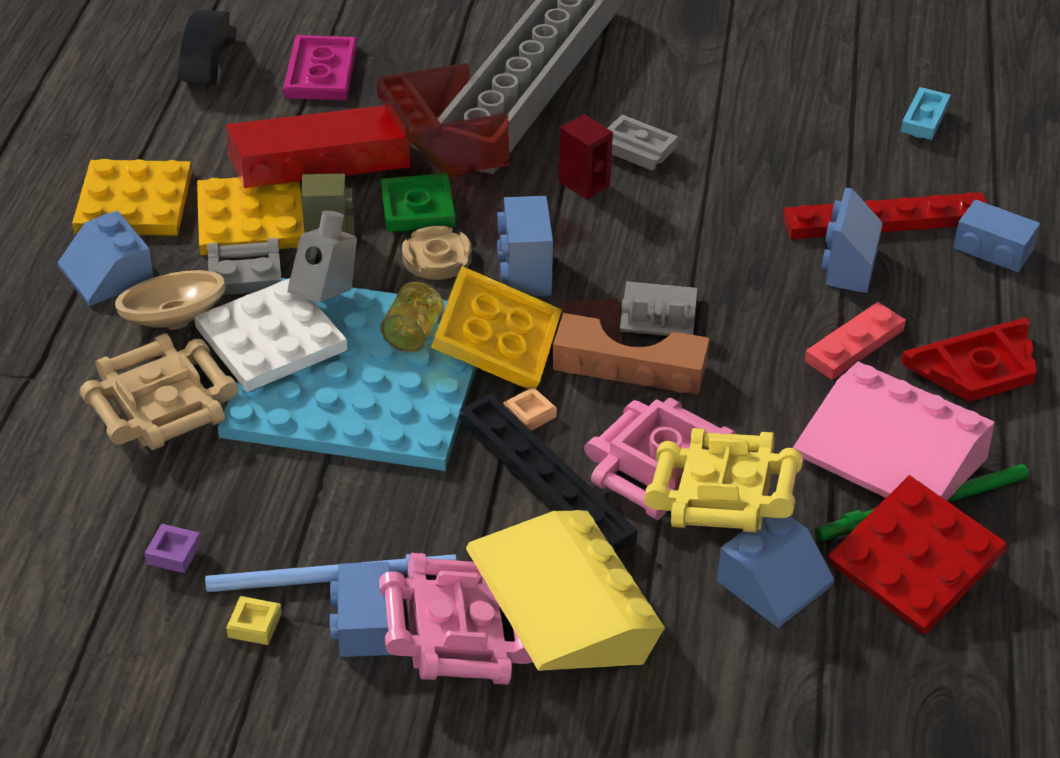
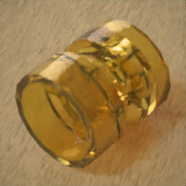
(412, 317)

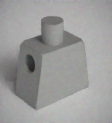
(324, 260)

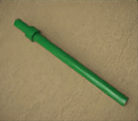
(974, 486)

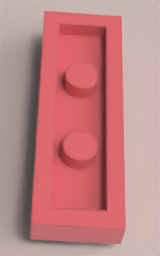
(854, 340)

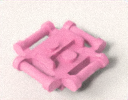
(633, 444)
(450, 620)

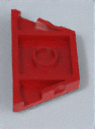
(978, 361)

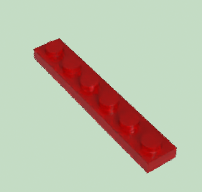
(896, 214)

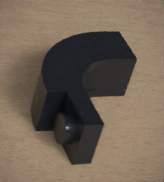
(202, 46)

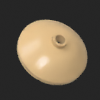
(171, 299)

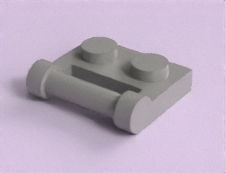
(246, 274)

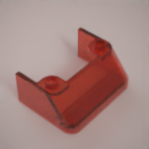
(455, 147)

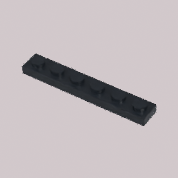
(542, 468)

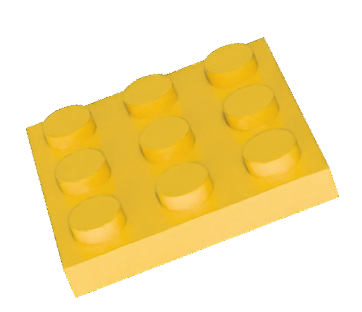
(143, 192)
(248, 215)
(497, 328)

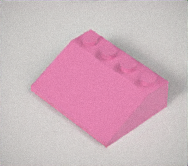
(886, 429)

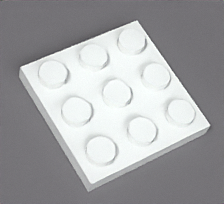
(269, 335)

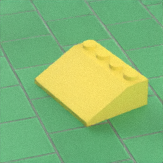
(567, 593)

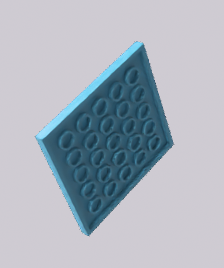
(361, 401)

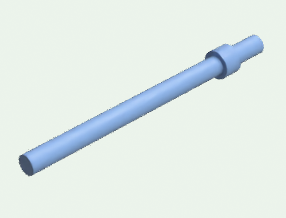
(293, 576)

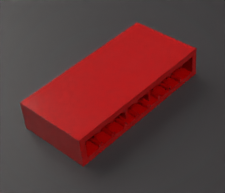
(316, 144)

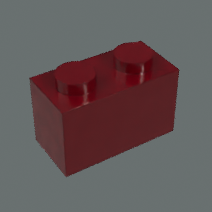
(585, 156)

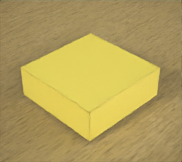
(254, 620)

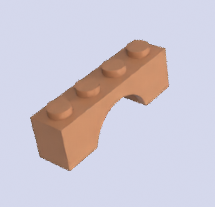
(670, 365)

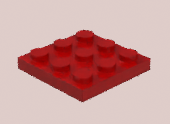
(917, 554)

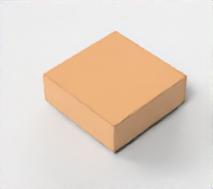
(531, 408)

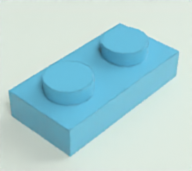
(925, 113)

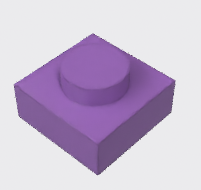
(172, 548)

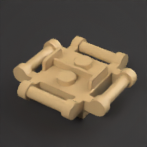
(160, 396)

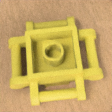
(726, 482)

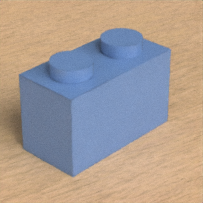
(996, 235)
(361, 609)

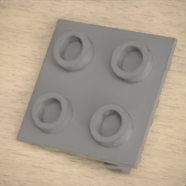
(658, 309)

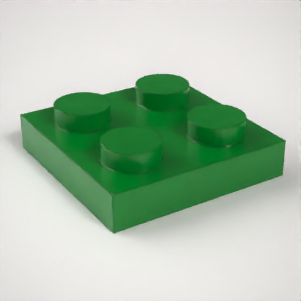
(417, 202)

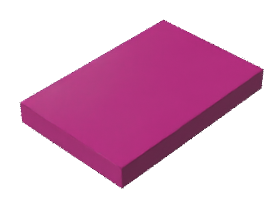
(320, 67)

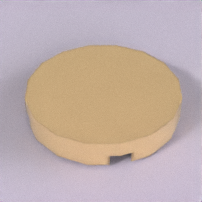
(436, 252)

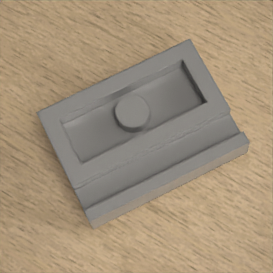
(641, 142)

